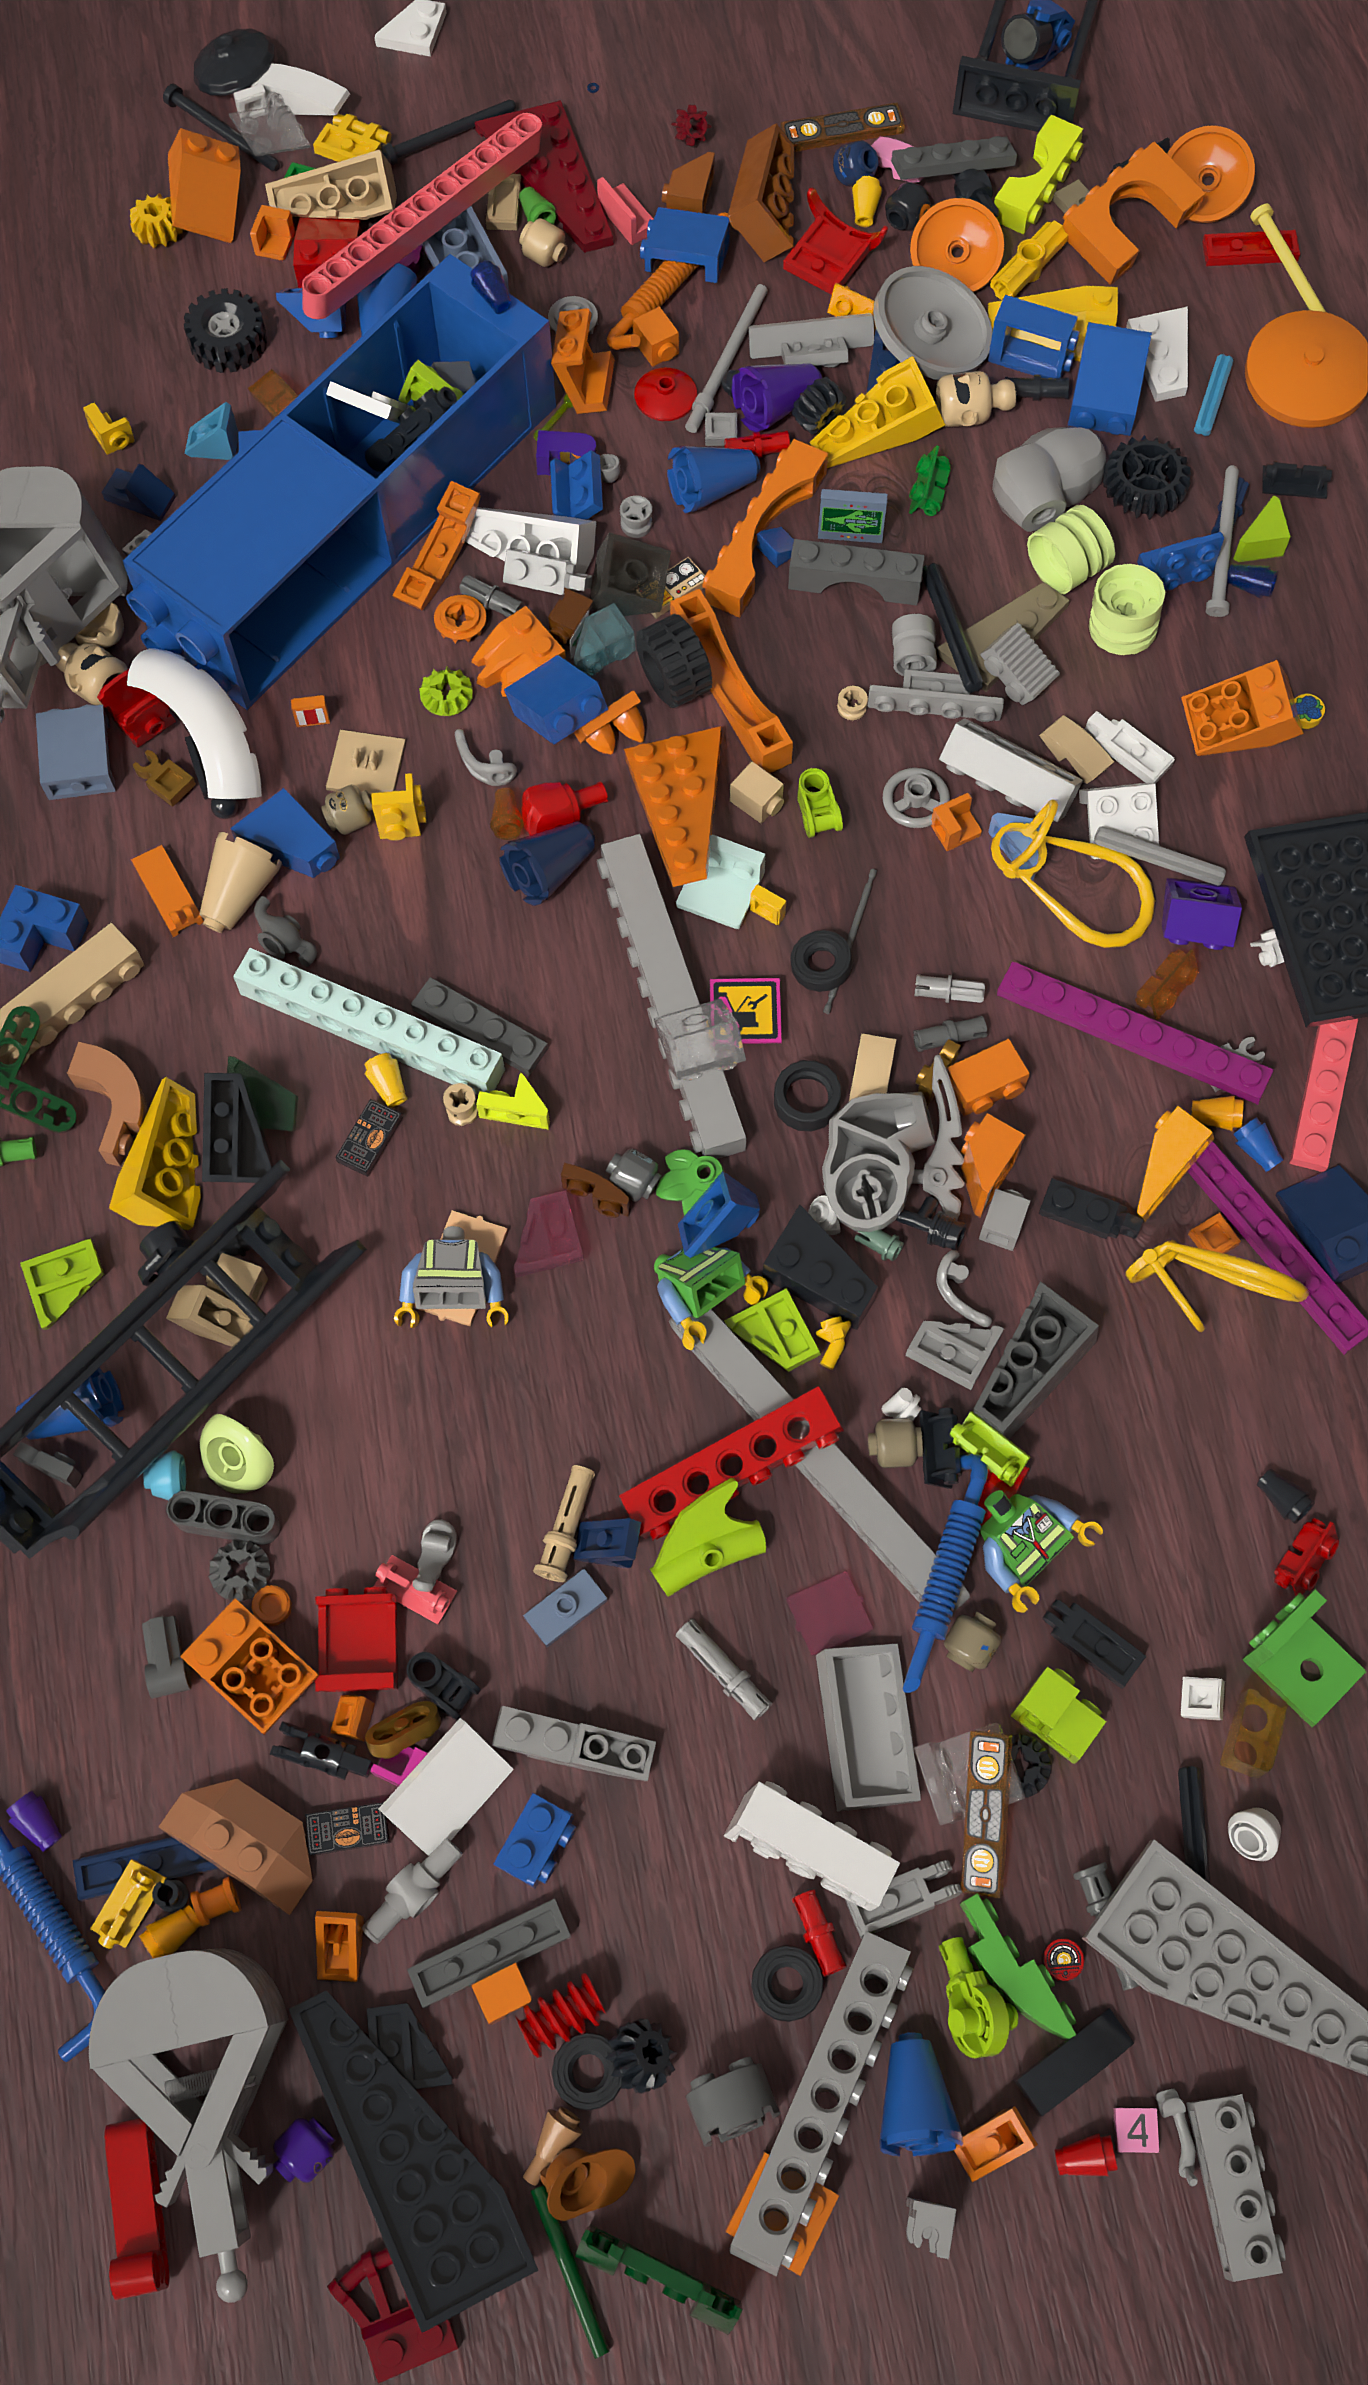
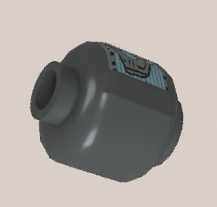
(634, 1174)

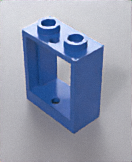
(1027, 356)

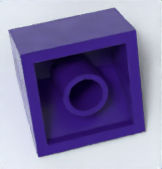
(1200, 913)

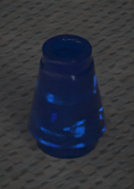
(491, 286)
(1253, 579)

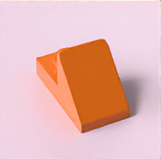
(994, 2143)

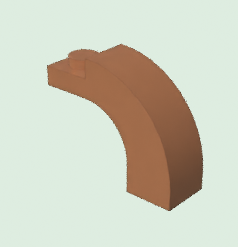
(106, 1074)

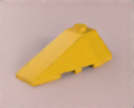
(1089, 303)
(885, 417)
(161, 1165)

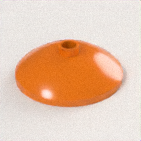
(1227, 159)
(959, 225)

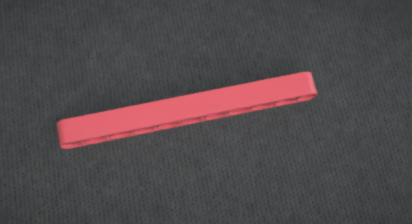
(420, 216)

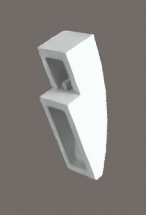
(303, 90)

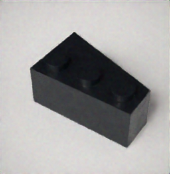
(232, 1132)
(819, 1271)

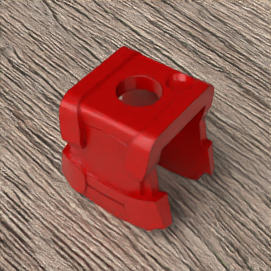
(135, 710)

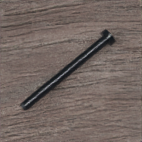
(174, 97)
(392, 153)

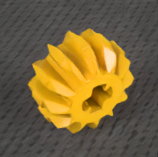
(153, 221)

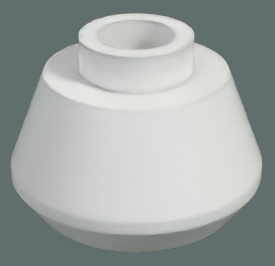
(1255, 1833)

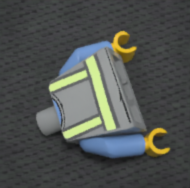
(450, 1276)

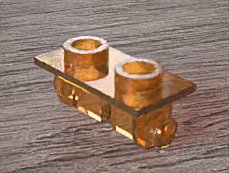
(1178, 972)

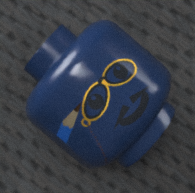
(854, 161)

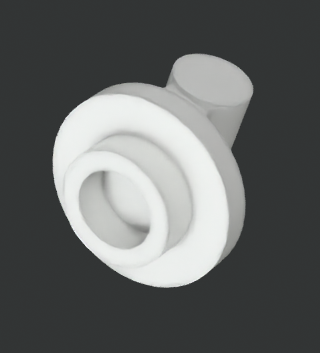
(824, 1215)
(902, 1405)

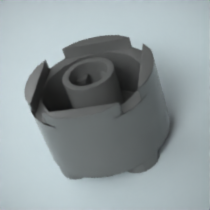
(731, 2102)

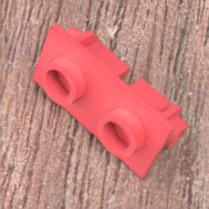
(399, 1578)

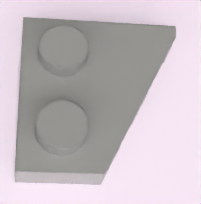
(954, 1349)

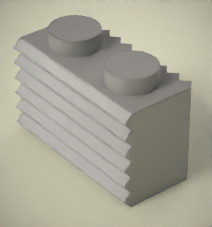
(1019, 664)

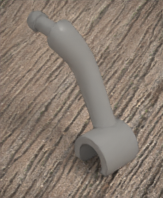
(1171, 2105)

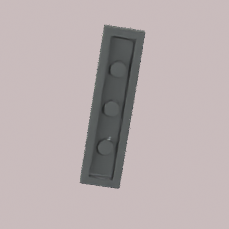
(953, 157)
(479, 1025)
(488, 1953)

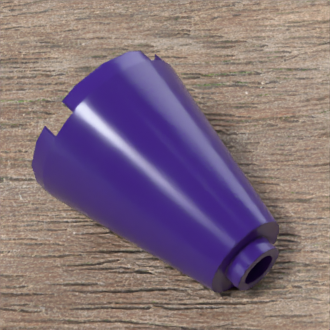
(770, 391)

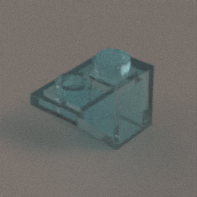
(603, 640)

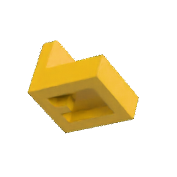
(109, 434)

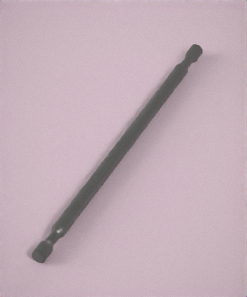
(853, 930)

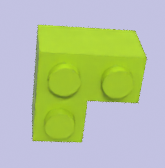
(1057, 1716)

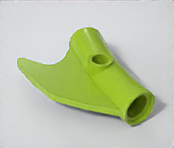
(706, 1540)

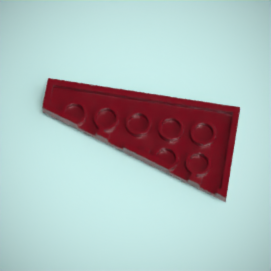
(560, 175)

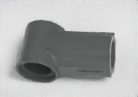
(165, 1669)

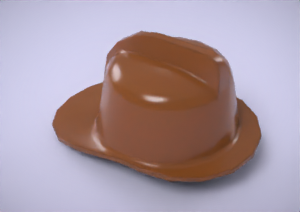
(586, 2180)

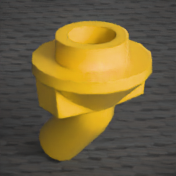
(833, 1331)

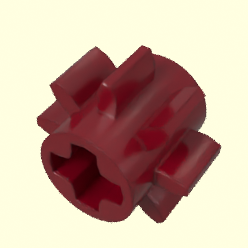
(683, 125)

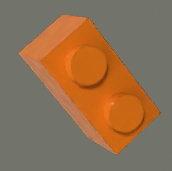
(988, 1078)

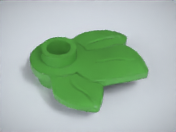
(684, 1178)

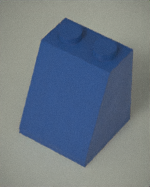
(1109, 379)

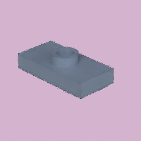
(565, 1608)

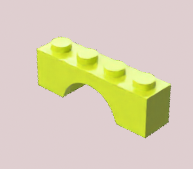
(1023, 198)

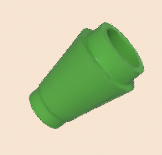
(536, 206)

